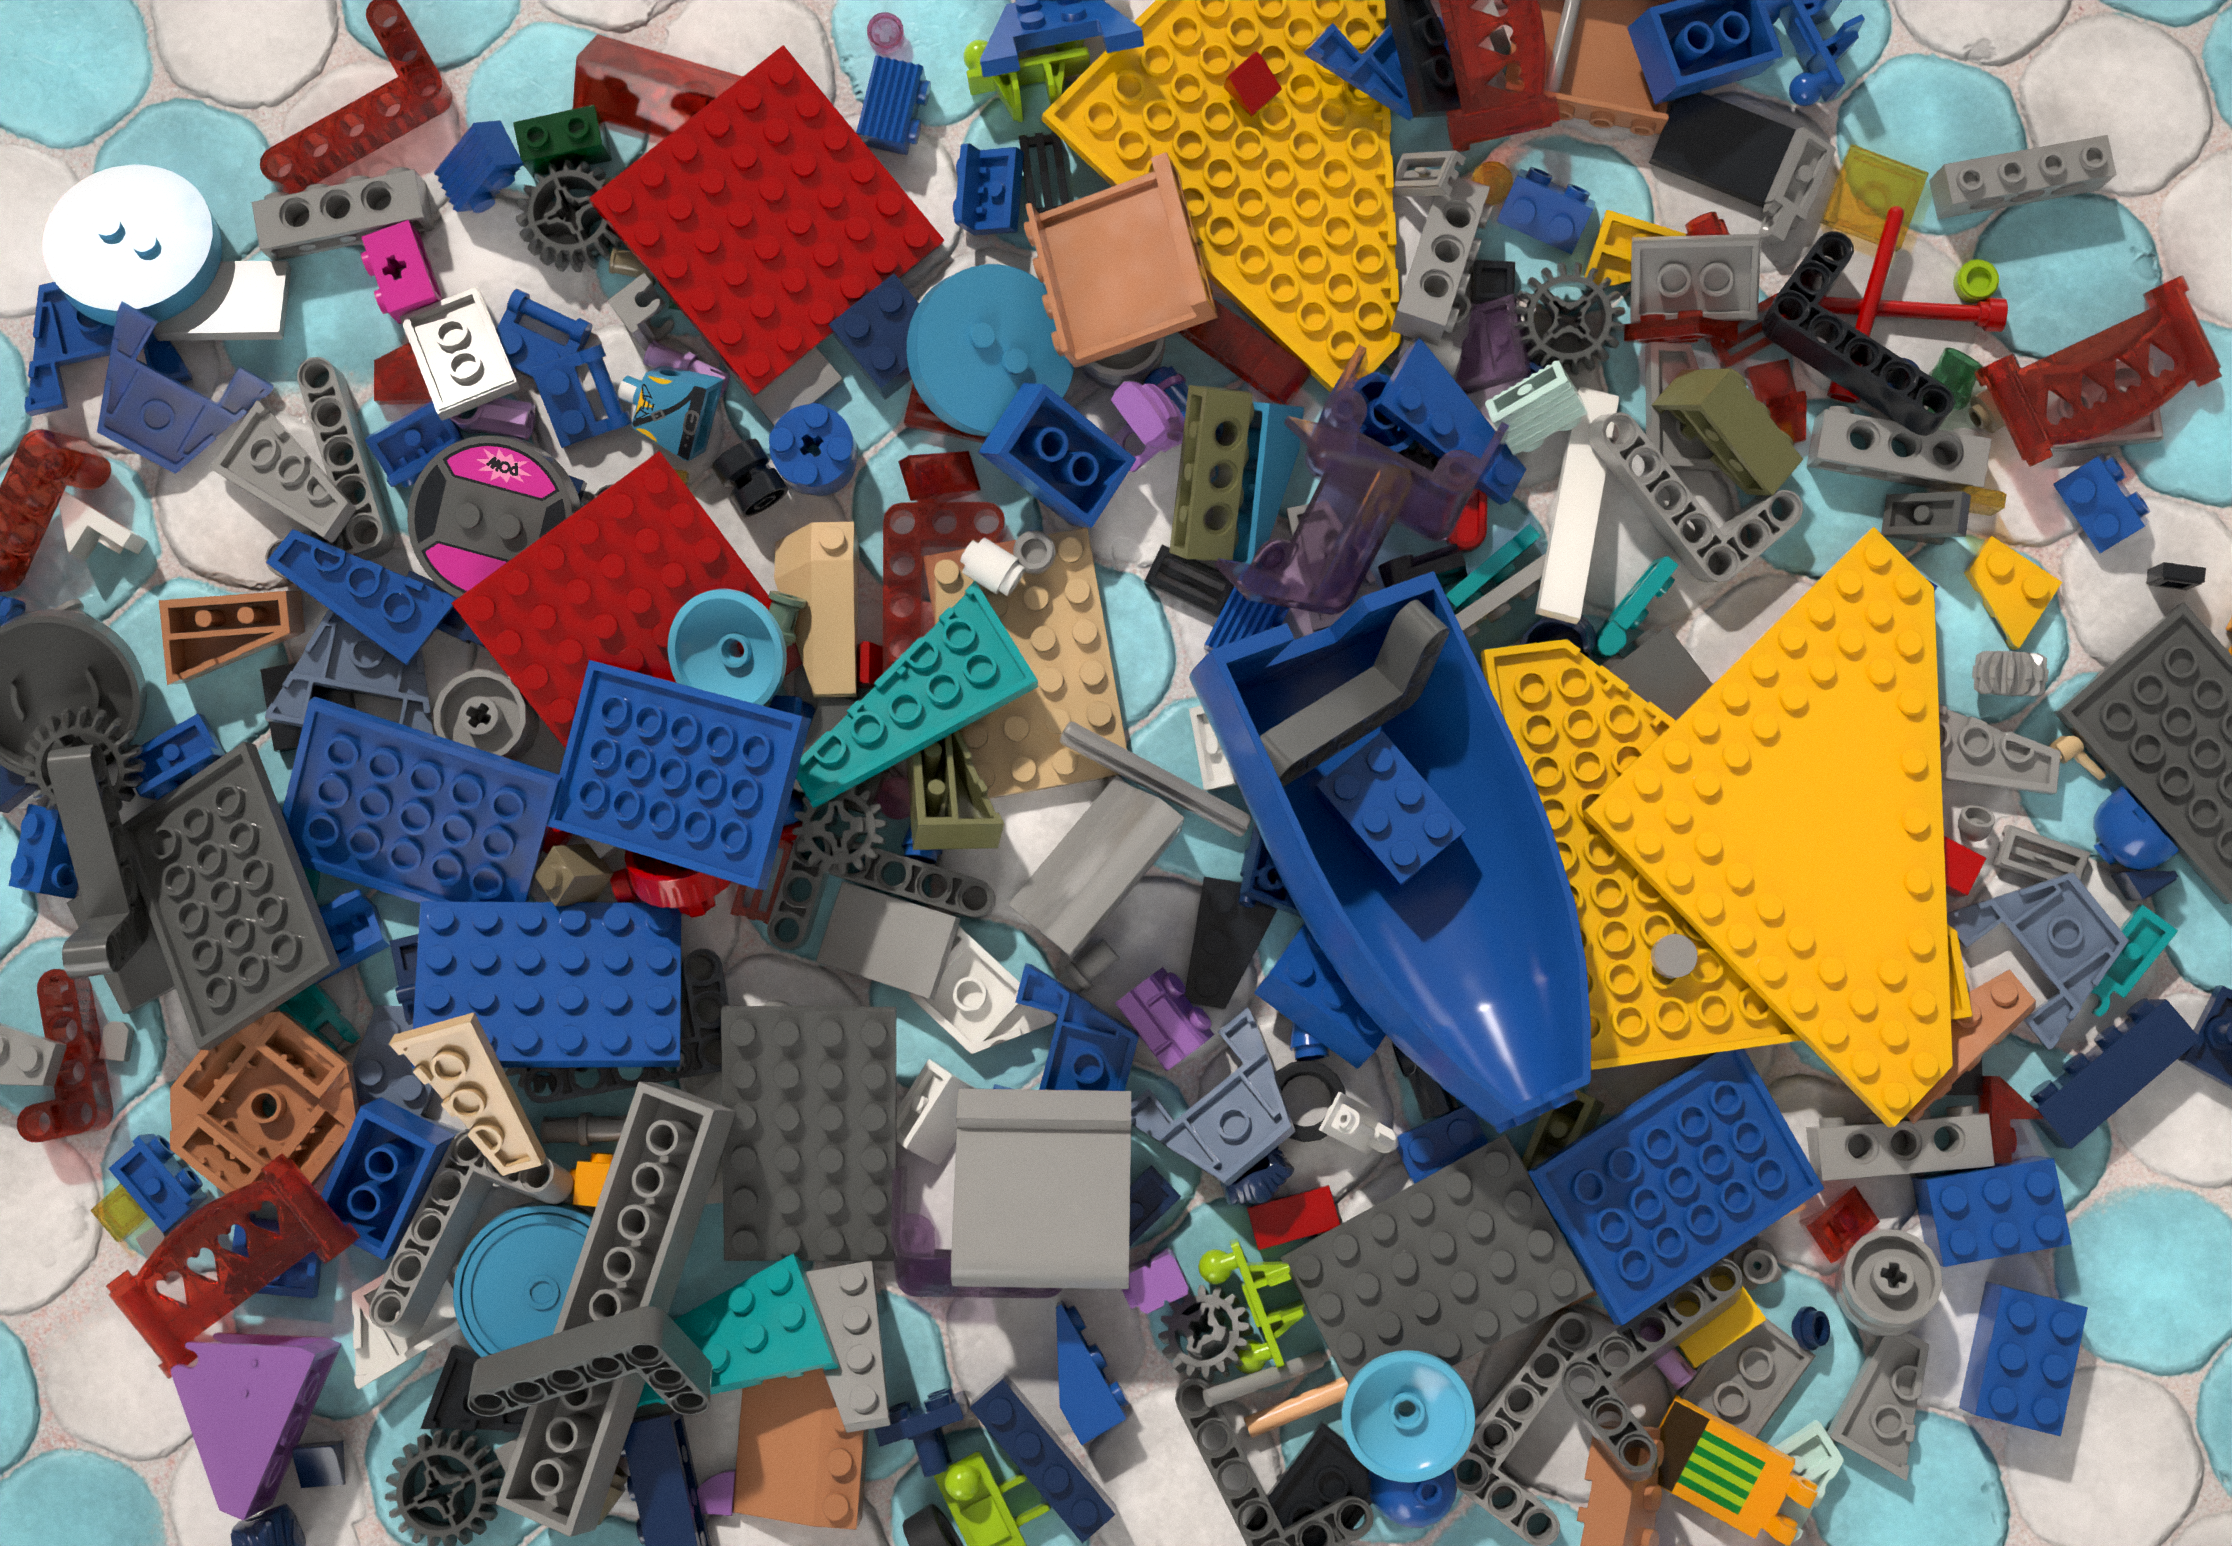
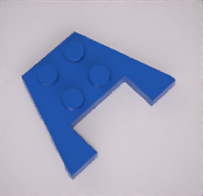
(1051, 22)
(1373, 72)
(70, 337)
(157, 412)
(1088, 1044)

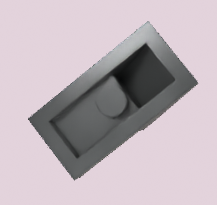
(1926, 516)

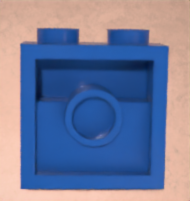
(1439, 1142)

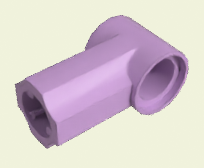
(501, 418)

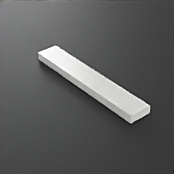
(1575, 515)

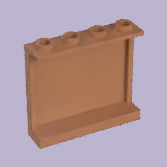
(1602, 67)
(1120, 266)

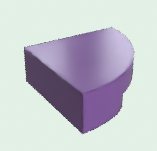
(717, 1494)

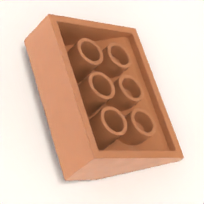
(797, 1456)

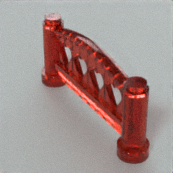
(1485, 109)
(2023, 392)
(304, 1227)

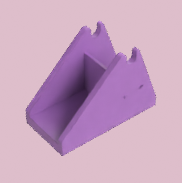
(250, 1410)

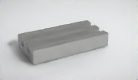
(1424, 181)
(2006, 848)

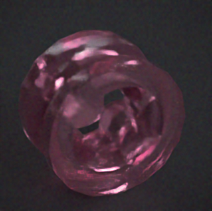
(877, 21)

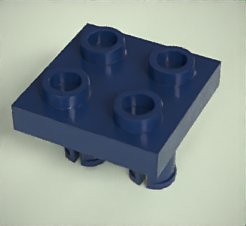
(2214, 1050)
(924, 1427)

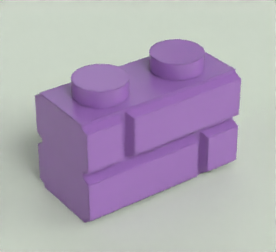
(1165, 1018)
(1155, 1281)

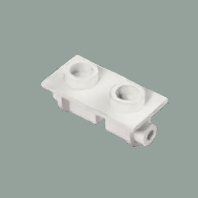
(1358, 1126)

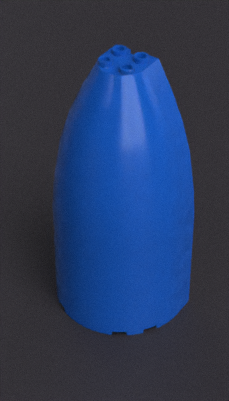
(1480, 950)

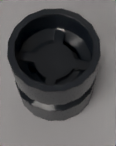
(747, 463)

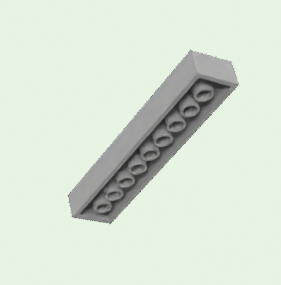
(626, 1263)

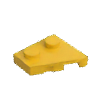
(1613, 246)
(2011, 588)

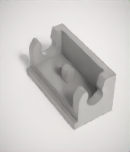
(635, 308)

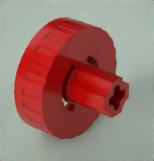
(673, 885)

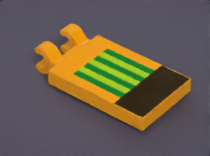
(1729, 1472)

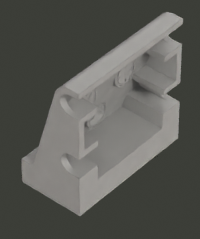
(1097, 865)
(1042, 1189)

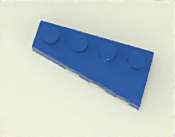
(1442, 417)
(374, 600)

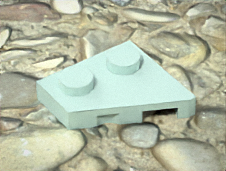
(1815, 1460)

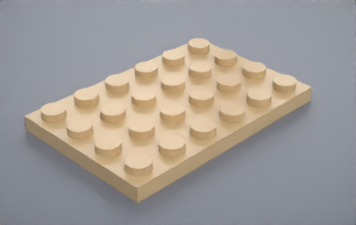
(1065, 643)

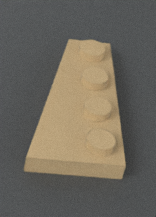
(474, 1087)

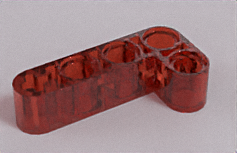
(1249, 355)
(32, 492)
(85, 1047)

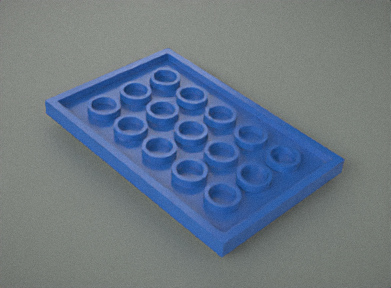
(679, 774)
(414, 810)
(555, 981)
(1675, 1182)

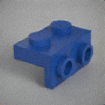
(988, 190)
(1546, 209)
(411, 443)
(2103, 502)
(177, 756)
(43, 856)
(353, 929)
(158, 1181)

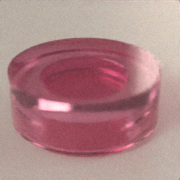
(895, 798)

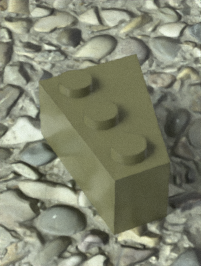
(1733, 426)
(949, 799)

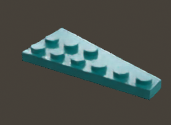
(929, 692)
(759, 1331)

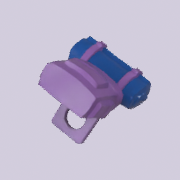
(1153, 412)

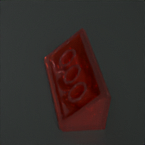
(644, 86)

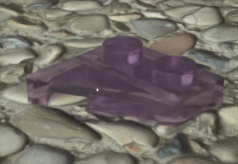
(1493, 347)

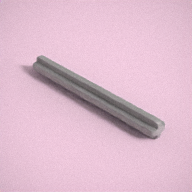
(1155, 779)

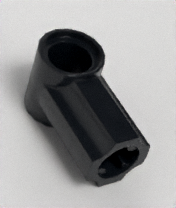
(1445, 562)
(1428, 1094)

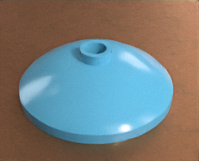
(706, 651)
(1410, 1443)

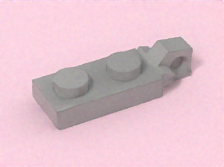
(1795, 184)

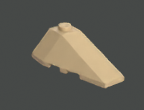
(823, 569)

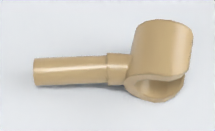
(2073, 747)

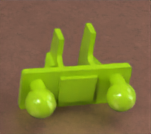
(1052, 68)
(1216, 1267)
(980, 1505)

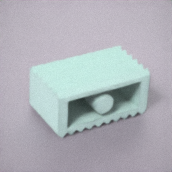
(1537, 408)

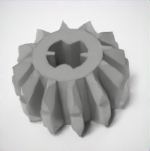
(2010, 673)

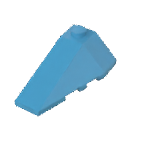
(1265, 476)

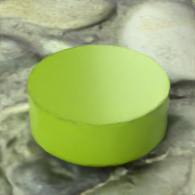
(1976, 281)

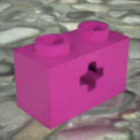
(396, 249)

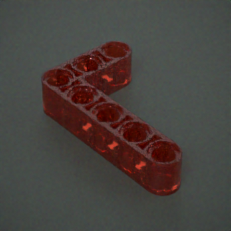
(366, 110)
(912, 546)

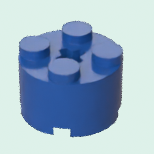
(819, 427)

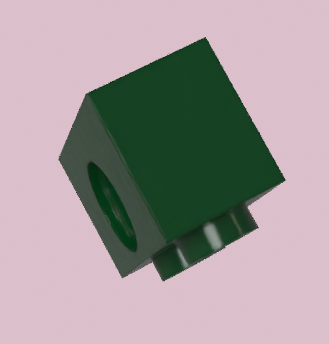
(560, 137)

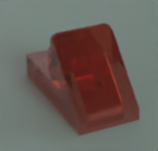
(1775, 388)
(939, 476)
(2003, 1104)
(1839, 1224)

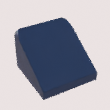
(13, 789)
(2142, 884)
(320, 1463)

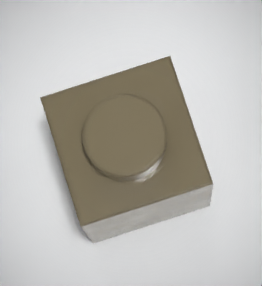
(573, 874)

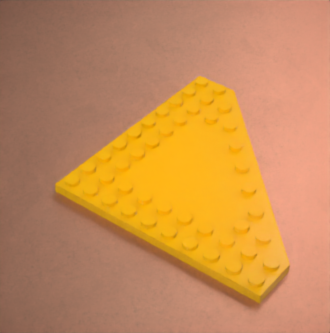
(1283, 198)
(1577, 737)
(1808, 825)

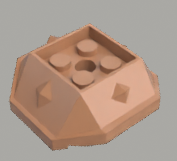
(221, 1096)

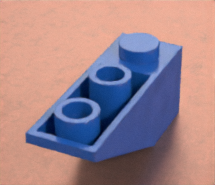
(1084, 1390)

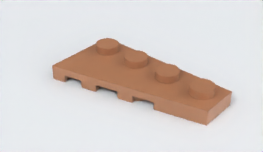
(1996, 1012)

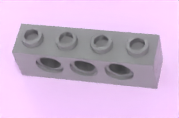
(2022, 177)
(322, 232)
(1417, 311)
(1833, 451)
(1967, 1146)

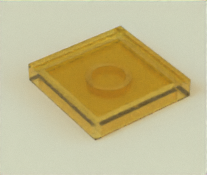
(1866, 191)

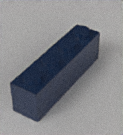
(2111, 1071)
(1043, 1457)
(664, 1482)

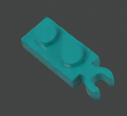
(1495, 568)
(2147, 939)

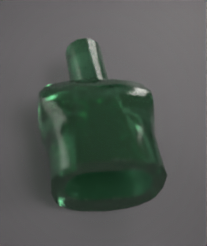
(1957, 374)

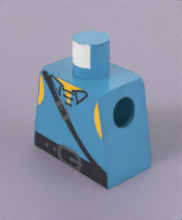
(674, 408)

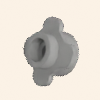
(1766, 1273)

